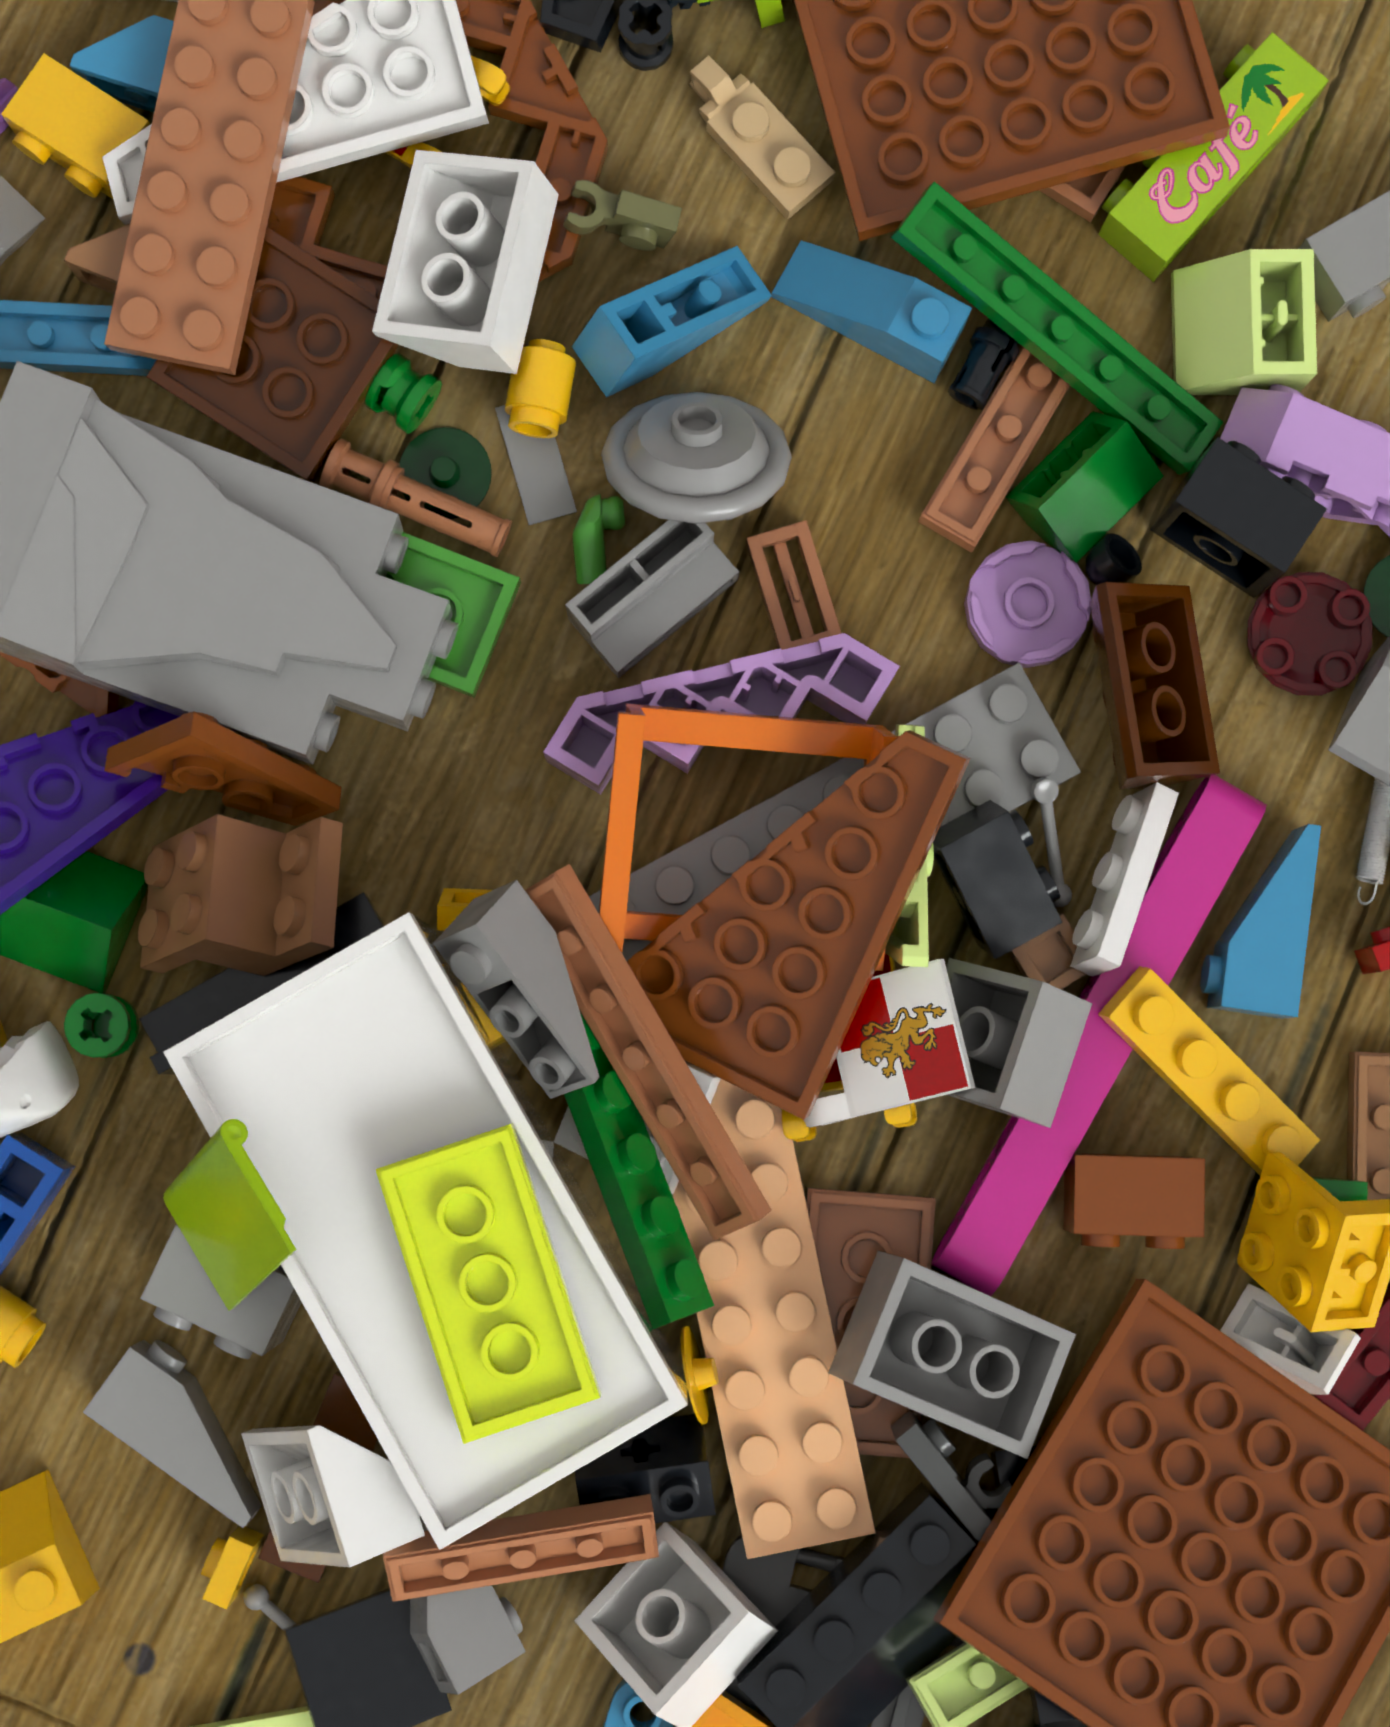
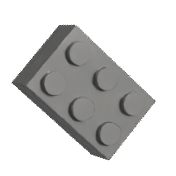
(952, 1353)

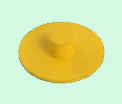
(699, 1374)

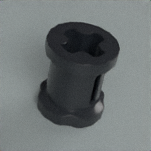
(641, 48)

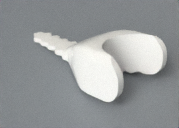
(34, 1078)

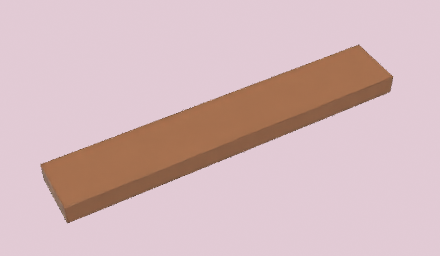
(648, 1060)

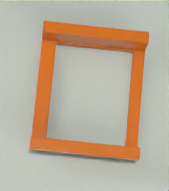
(704, 729)

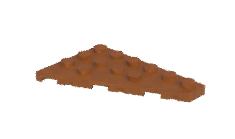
(784, 949)

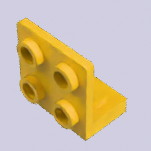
(1315, 1252)

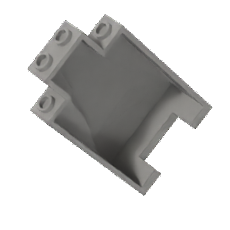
(202, 576)

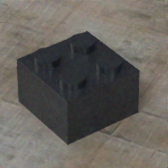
(1239, 517)

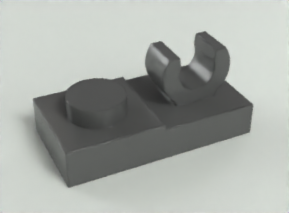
(930, 1451)

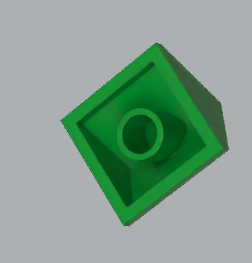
(76, 921)

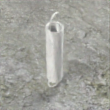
(1376, 839)

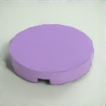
(1027, 604)

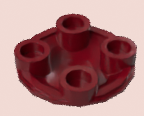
(1310, 633)

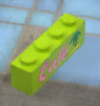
(1186, 188)

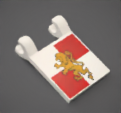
(899, 1047)

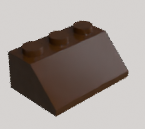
(1153, 684)

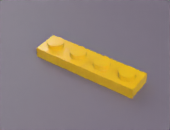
(1205, 1071)

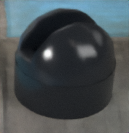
(1112, 561)

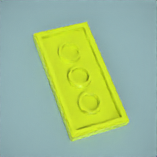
(488, 1283)

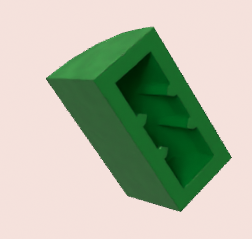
(1085, 484)

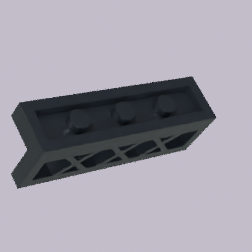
(236, 988)

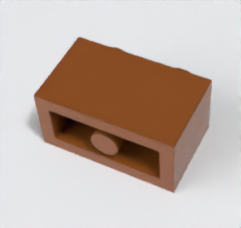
(1134, 1197)

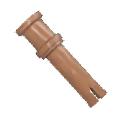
(388, 478)

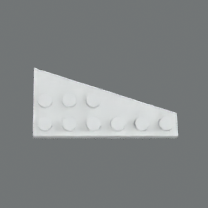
(366, 86)

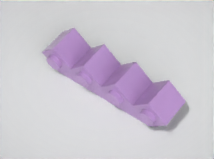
(1325, 449)
(830, 673)

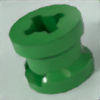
(403, 393)
(114, 1025)

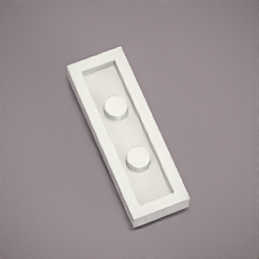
(1122, 879)

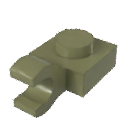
(636, 218)

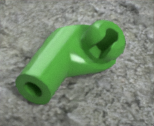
(589, 535)

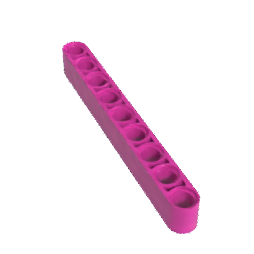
(1033, 1157)

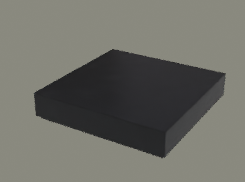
(364, 1666)

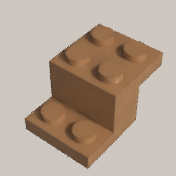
(241, 895)

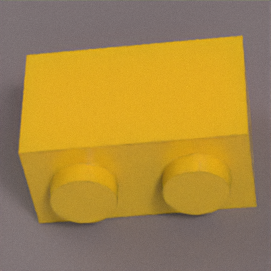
(70, 123)

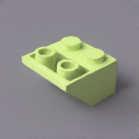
(1245, 322)

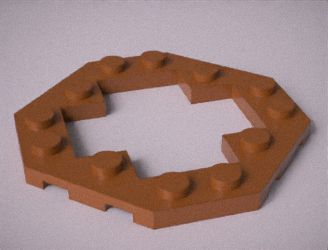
(539, 97)

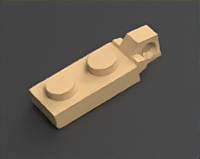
(759, 138)

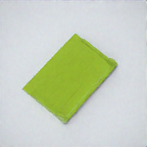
(229, 1215)

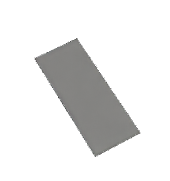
(537, 473)

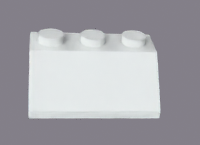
(467, 259)
(329, 1496)

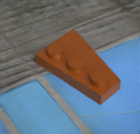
(208, 756)

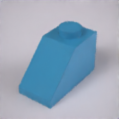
(128, 62)

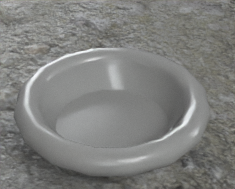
(696, 457)

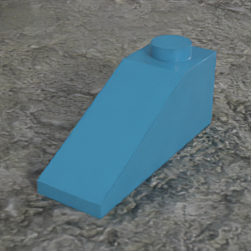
(874, 307)
(667, 319)
(1263, 948)

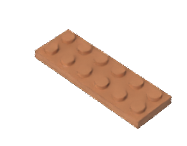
(208, 181)

